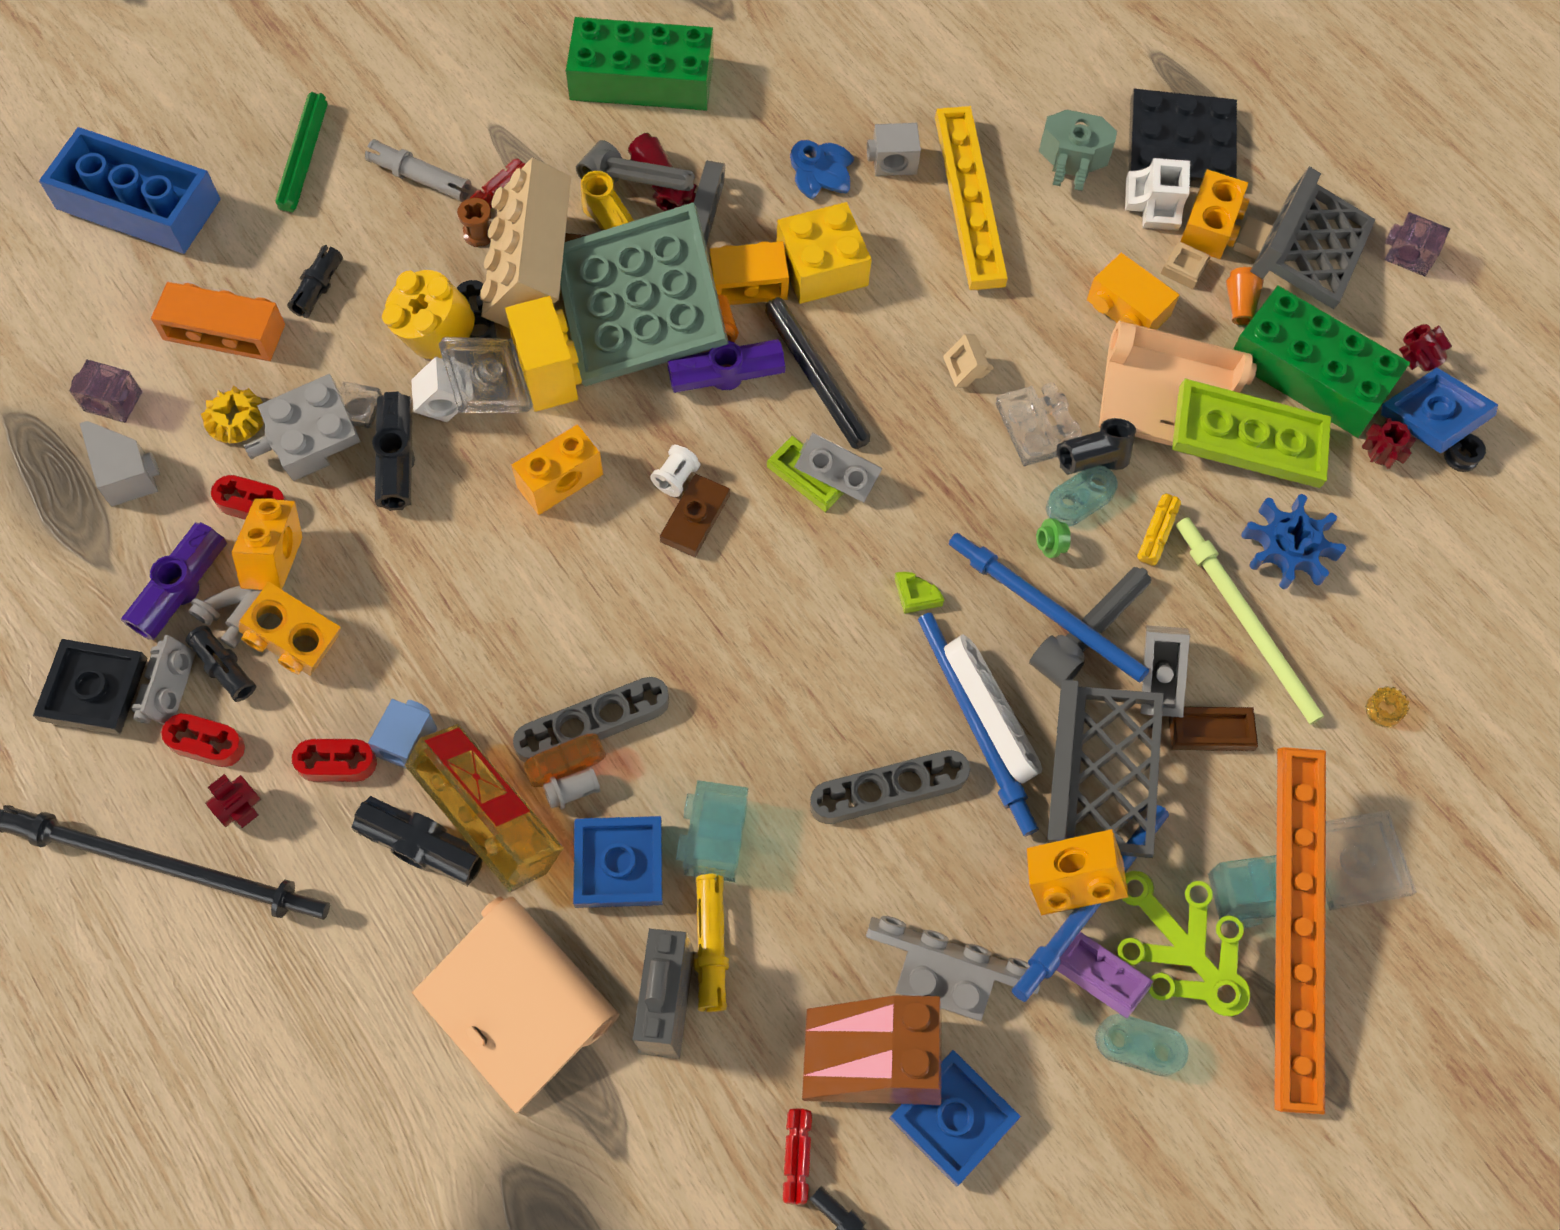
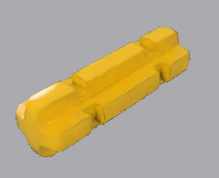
(1159, 529)

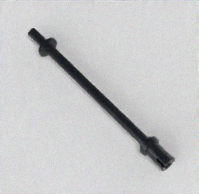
(44, 829)

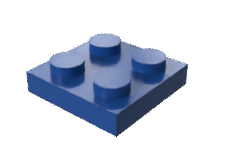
(1439, 409)
(618, 862)
(963, 1126)

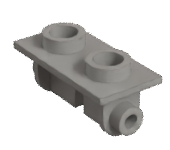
(837, 467)
(168, 676)

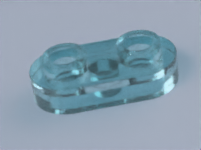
(1084, 494)
(1140, 1044)

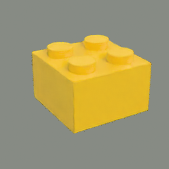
(824, 252)
(544, 352)

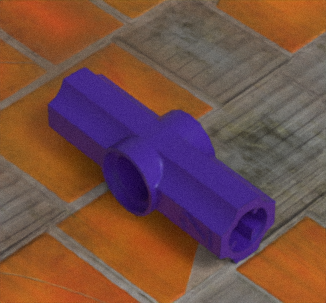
(746, 363)
(159, 598)

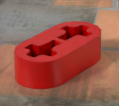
(247, 489)
(205, 731)
(334, 751)

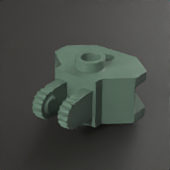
(1077, 147)

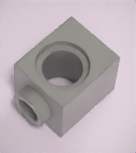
(894, 149)

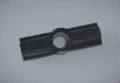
(394, 469)
(417, 840)

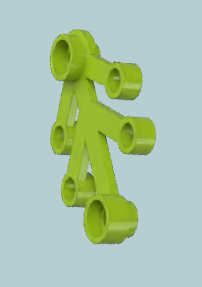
(1189, 950)

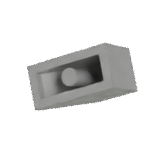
(119, 464)
(1167, 662)

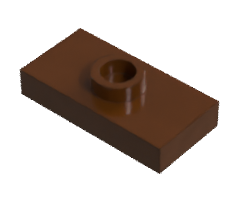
(695, 515)

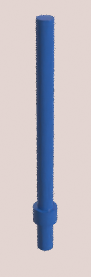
(986, 563)
(1011, 792)
(1047, 959)

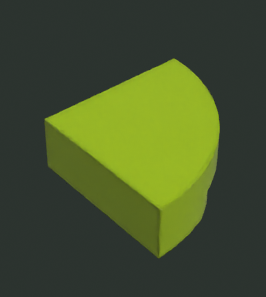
(917, 593)

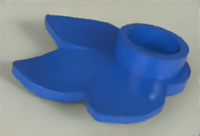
(823, 170)

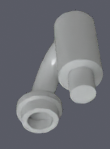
(207, 611)

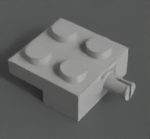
(305, 427)

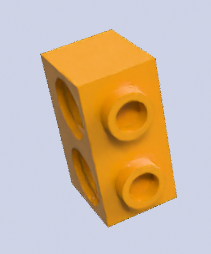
(1214, 214)
(296, 621)

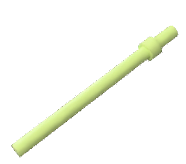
(1206, 555)

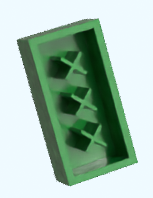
(640, 63)
(1320, 360)

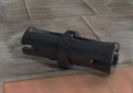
(315, 281)
(205, 646)

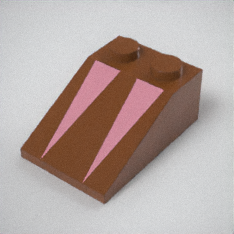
(874, 1051)

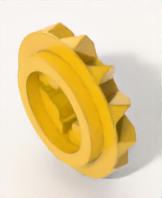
(245, 422)

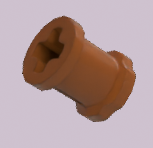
(475, 217)

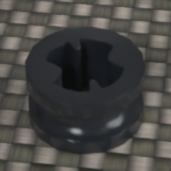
(1465, 463)

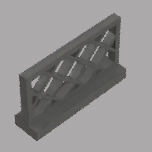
(1293, 226)
(1069, 755)

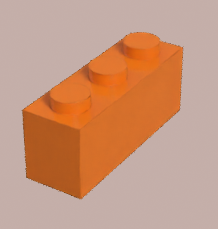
(218, 321)

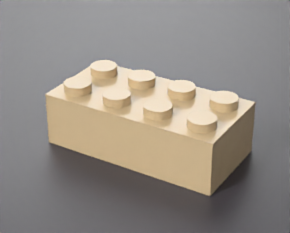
(526, 239)

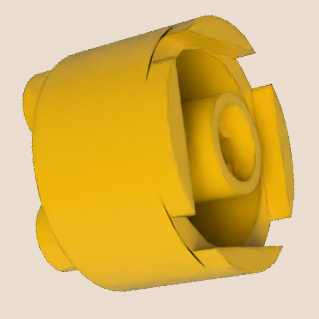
(426, 310)

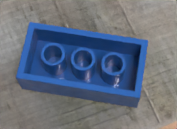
(130, 190)

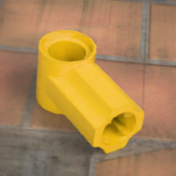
(602, 202)

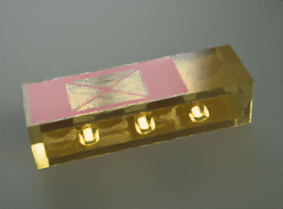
(483, 807)

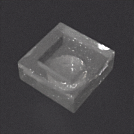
(360, 403)

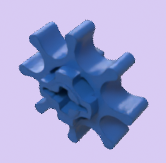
(1293, 541)

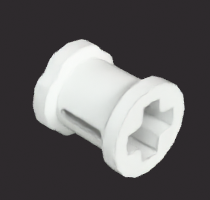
(685, 463)

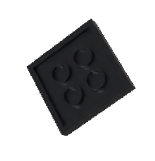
(1183, 129)

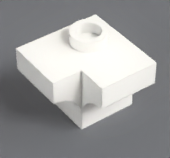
(1159, 193)

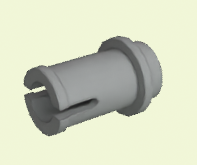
(571, 787)

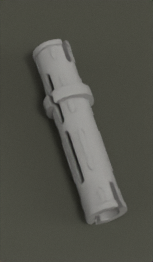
(405, 165)

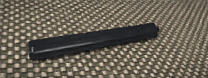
(817, 373)

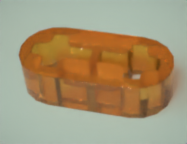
(564, 759)

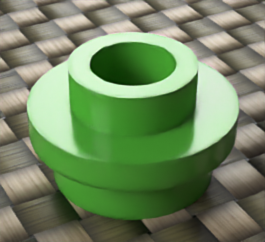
(1053, 537)

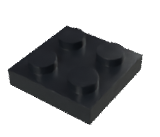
(90, 686)

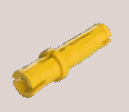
(711, 951)

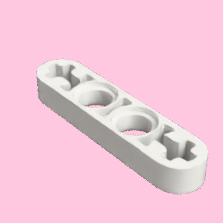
(993, 709)

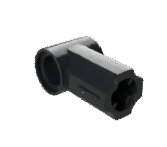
(1106, 448)

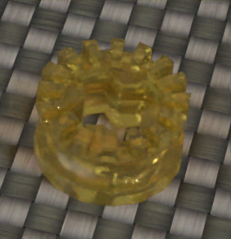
(1391, 697)

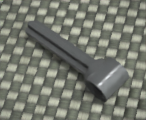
(608, 159)
(1063, 655)

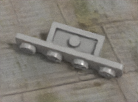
(944, 969)

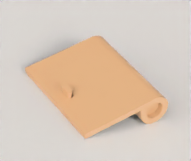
(1150, 366)
(521, 998)

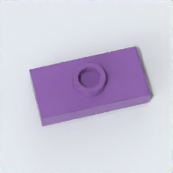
(1104, 975)

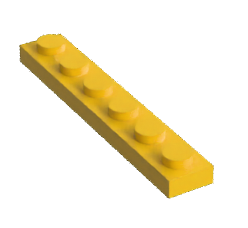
(970, 198)

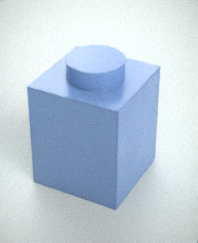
(400, 731)

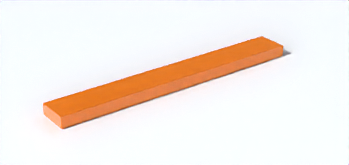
(1300, 931)

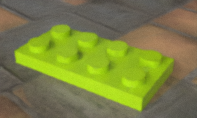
(1252, 433)

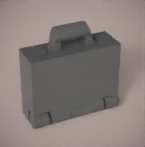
(663, 993)

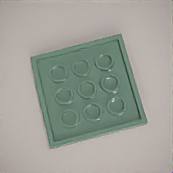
(640, 295)

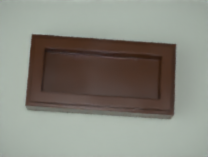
(1214, 729)

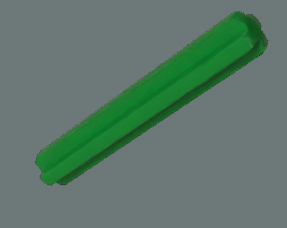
(301, 152)

